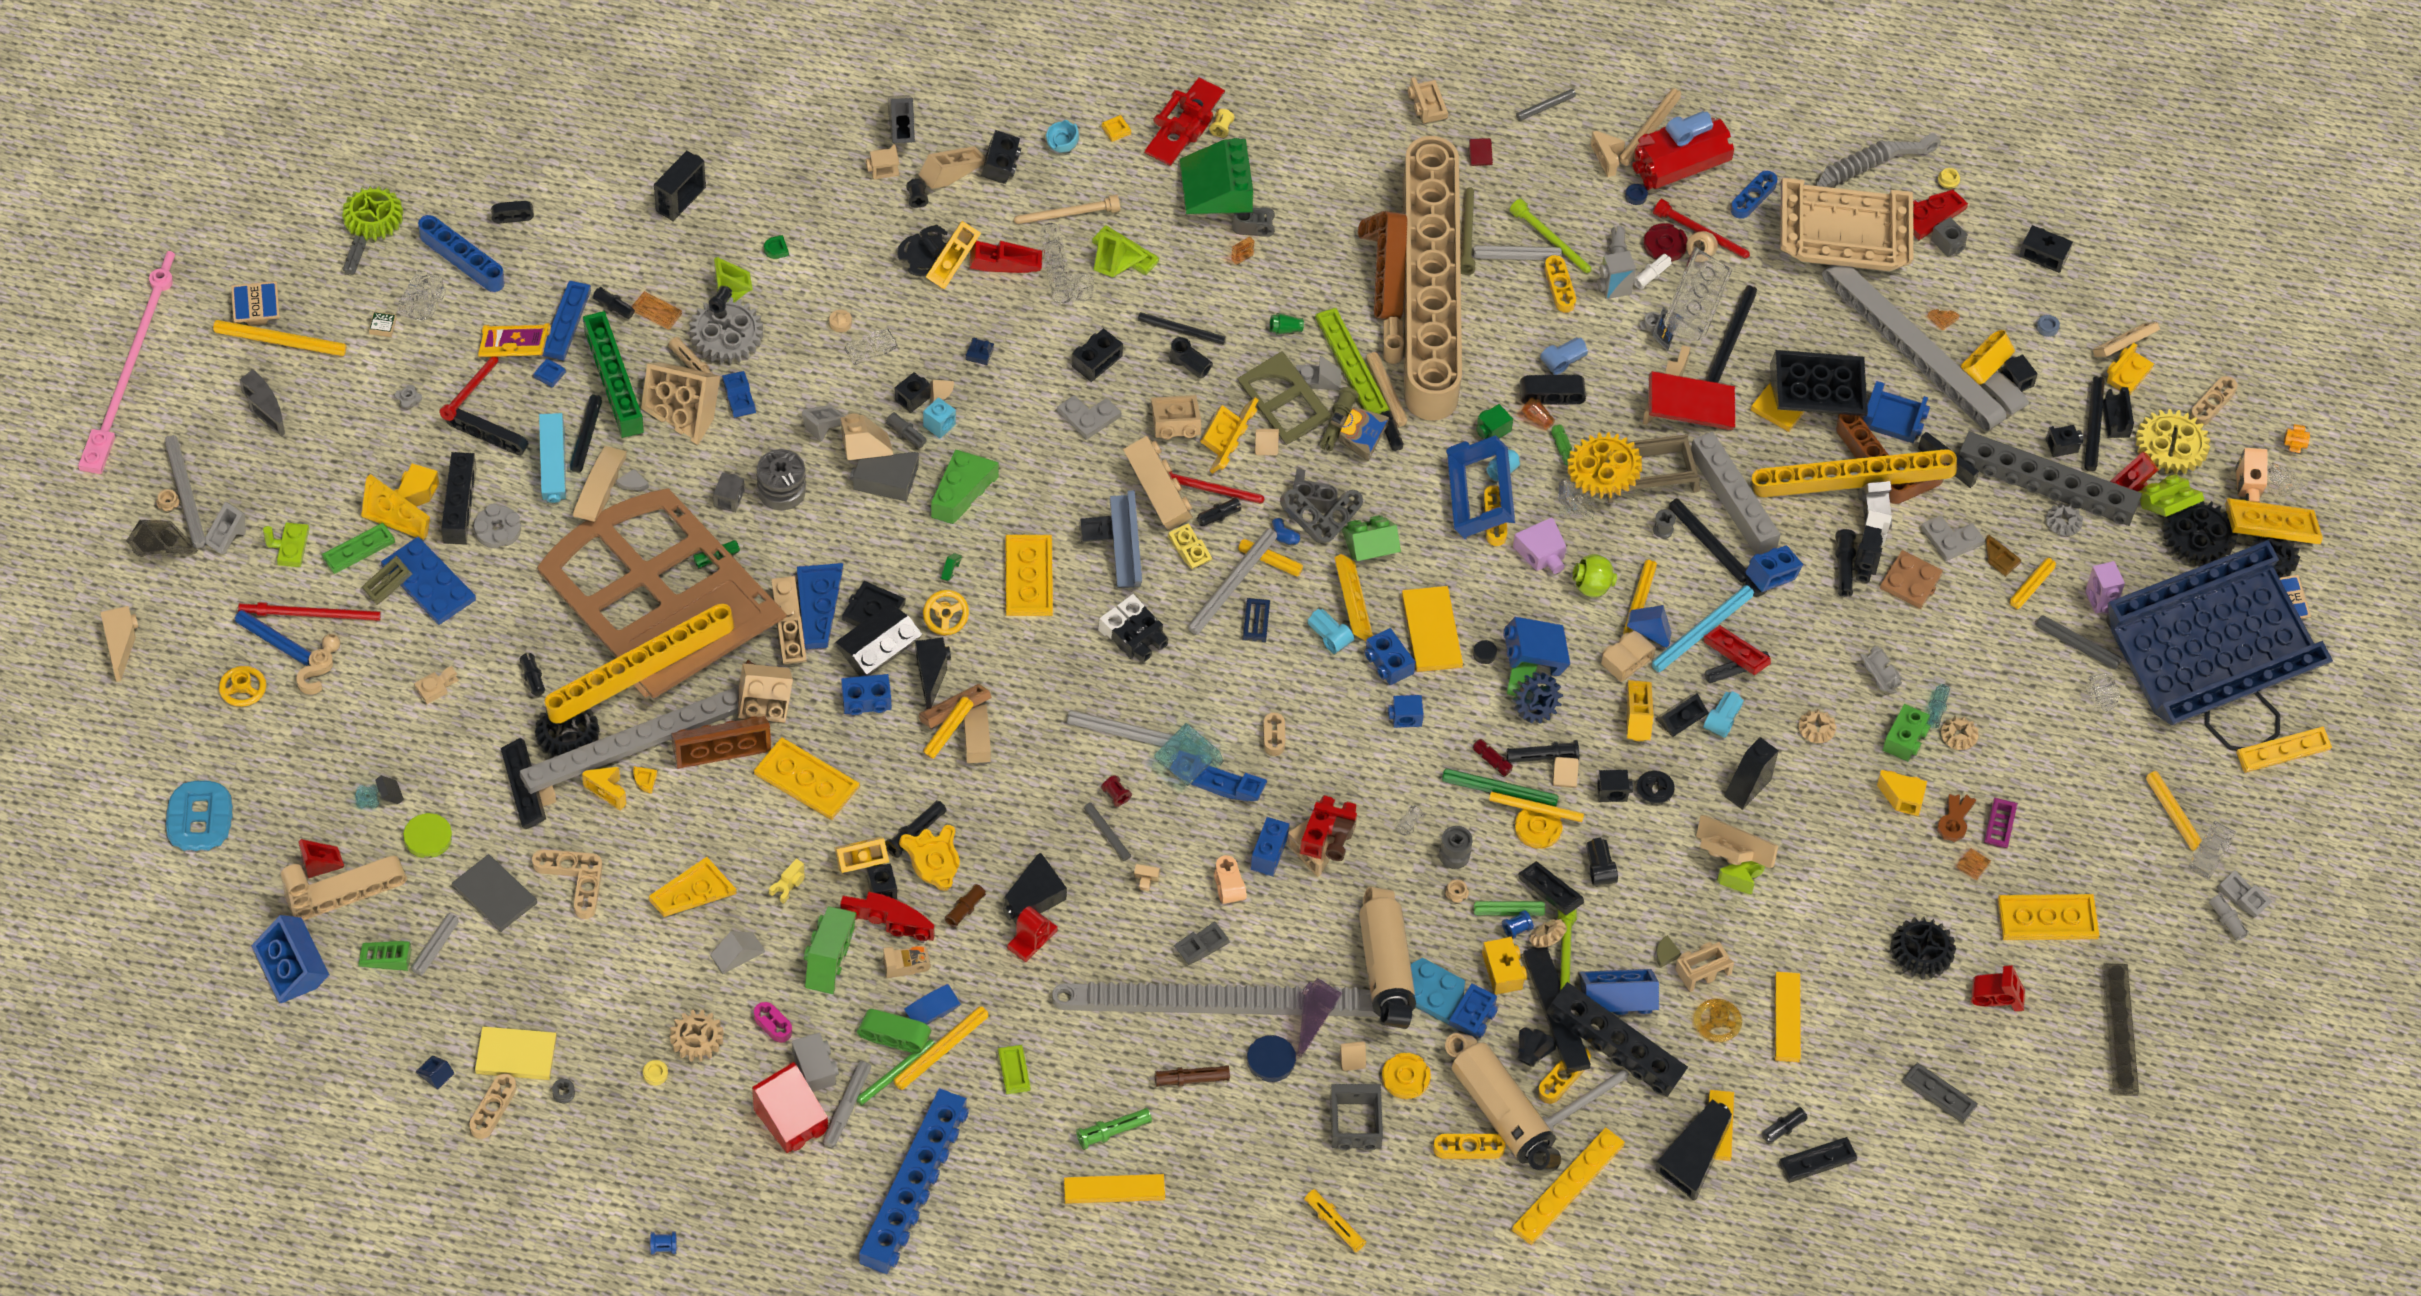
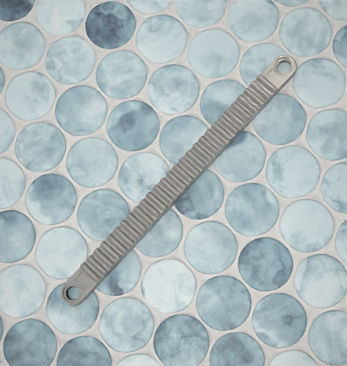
(1203, 999)

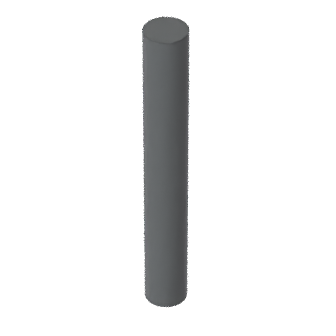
(1545, 104)
(1107, 831)

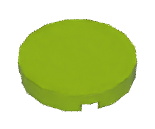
(427, 835)

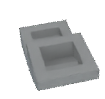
(2006, 393)
(2243, 895)

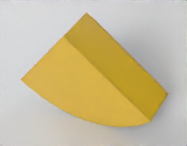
(645, 778)

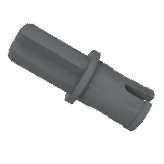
(905, 430)

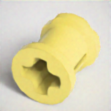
(1221, 123)

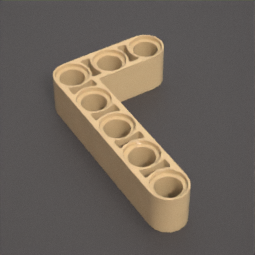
(339, 890)

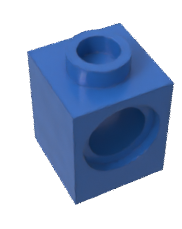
(1406, 711)

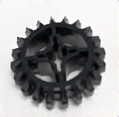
(567, 733)
(1935, 956)

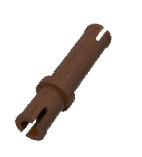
(1196, 1075)

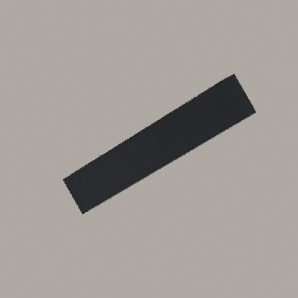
(1547, 988)

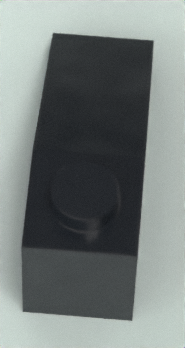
(932, 666)

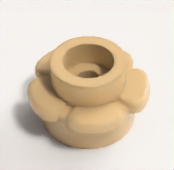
(166, 495)
(1457, 885)

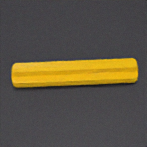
(1274, 559)
(2032, 583)
(948, 727)

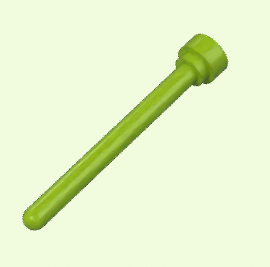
(1521, 210)
(1569, 921)

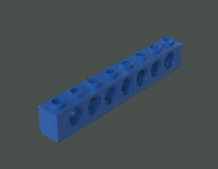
(943, 1106)

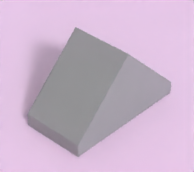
(736, 950)

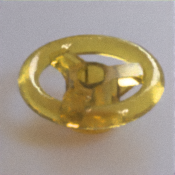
(1719, 1008)

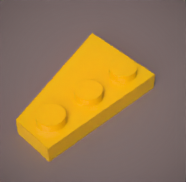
(388, 507)
(692, 888)

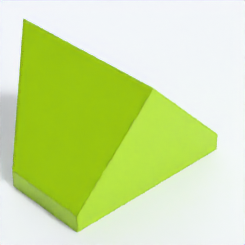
(1115, 254)
(733, 277)

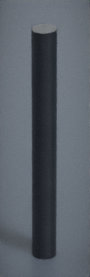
(1181, 328)

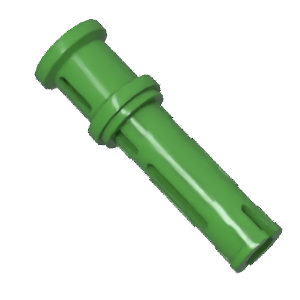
(1103, 1131)

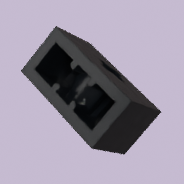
(2046, 248)

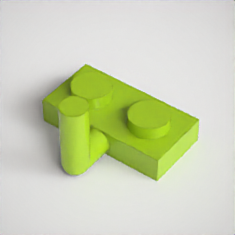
(291, 545)

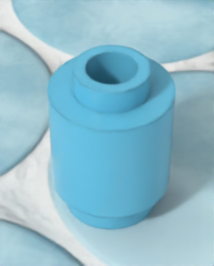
(1513, 461)

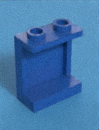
(1895, 414)
(1537, 644)

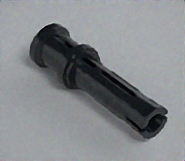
(1845, 554)
(1549, 752)
(916, 827)

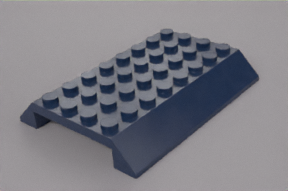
(2213, 635)

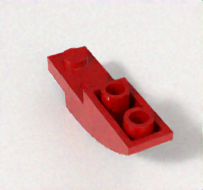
(898, 916)

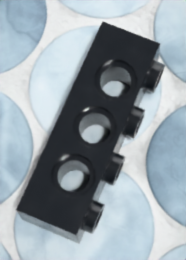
(458, 498)

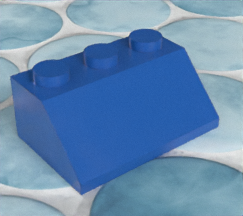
(290, 958)
(1622, 990)

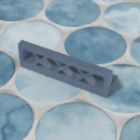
(1126, 540)

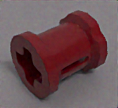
(1116, 791)

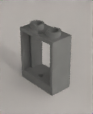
(1356, 1095)

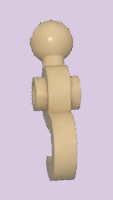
(320, 663)

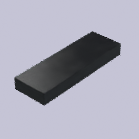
(1965, 471)
(1551, 888)
(1818, 1159)

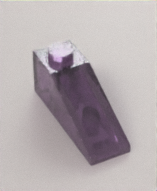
(1316, 1008)

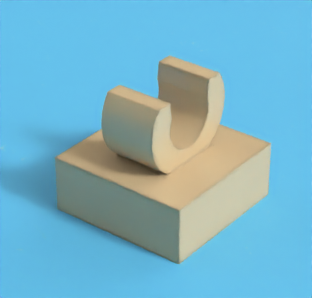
(1146, 874)

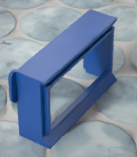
(1463, 455)

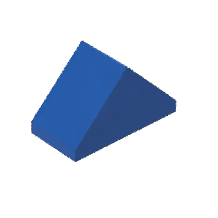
(1651, 623)

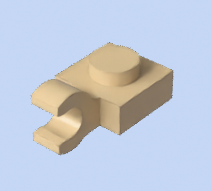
(434, 687)

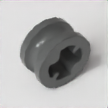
(565, 1098)

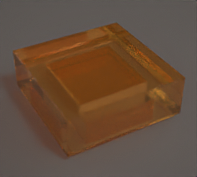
(1242, 250)
(1974, 864)

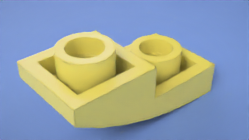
(1189, 547)

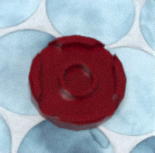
(1656, 245)

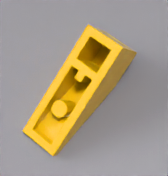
(953, 254)
(1639, 710)

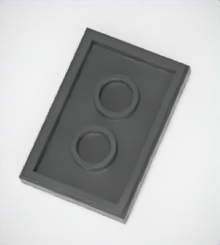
(494, 893)

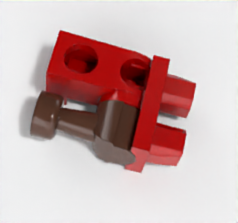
(1329, 821)

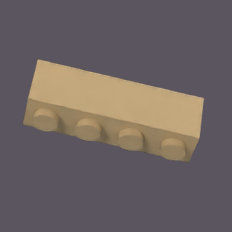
(1158, 483)

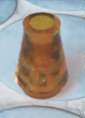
(1537, 413)

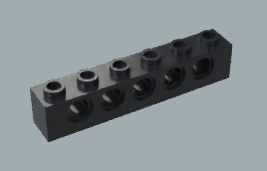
(1614, 1028)

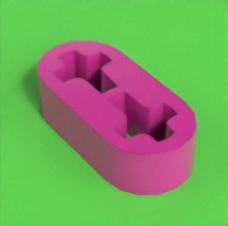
(769, 1026)

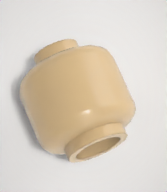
(1709, 243)

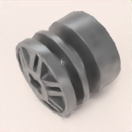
(781, 479)

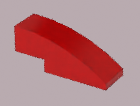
(1005, 258)

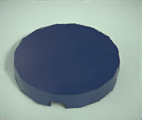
(1271, 1058)

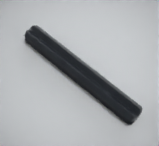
(585, 434)

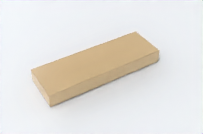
(2126, 339)

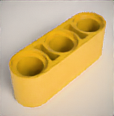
(1988, 357)

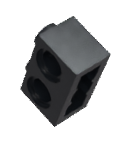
(1000, 157)
(1097, 354)

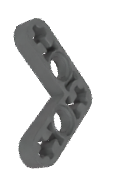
(1325, 521)

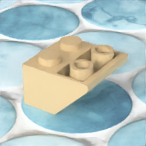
(764, 692)

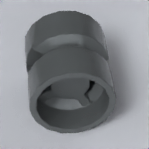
(1455, 847)

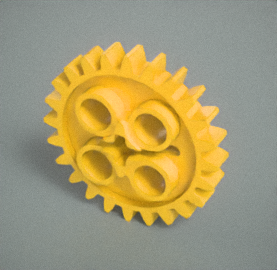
(1609, 470)

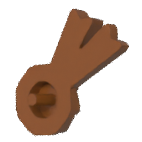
(1953, 826)

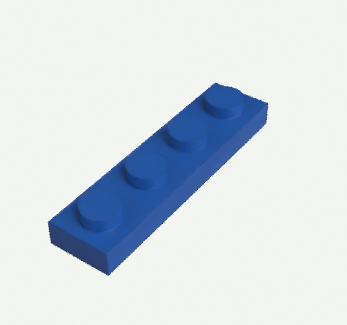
(566, 320)

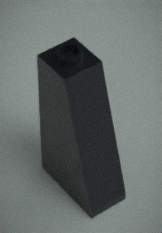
(1694, 1151)

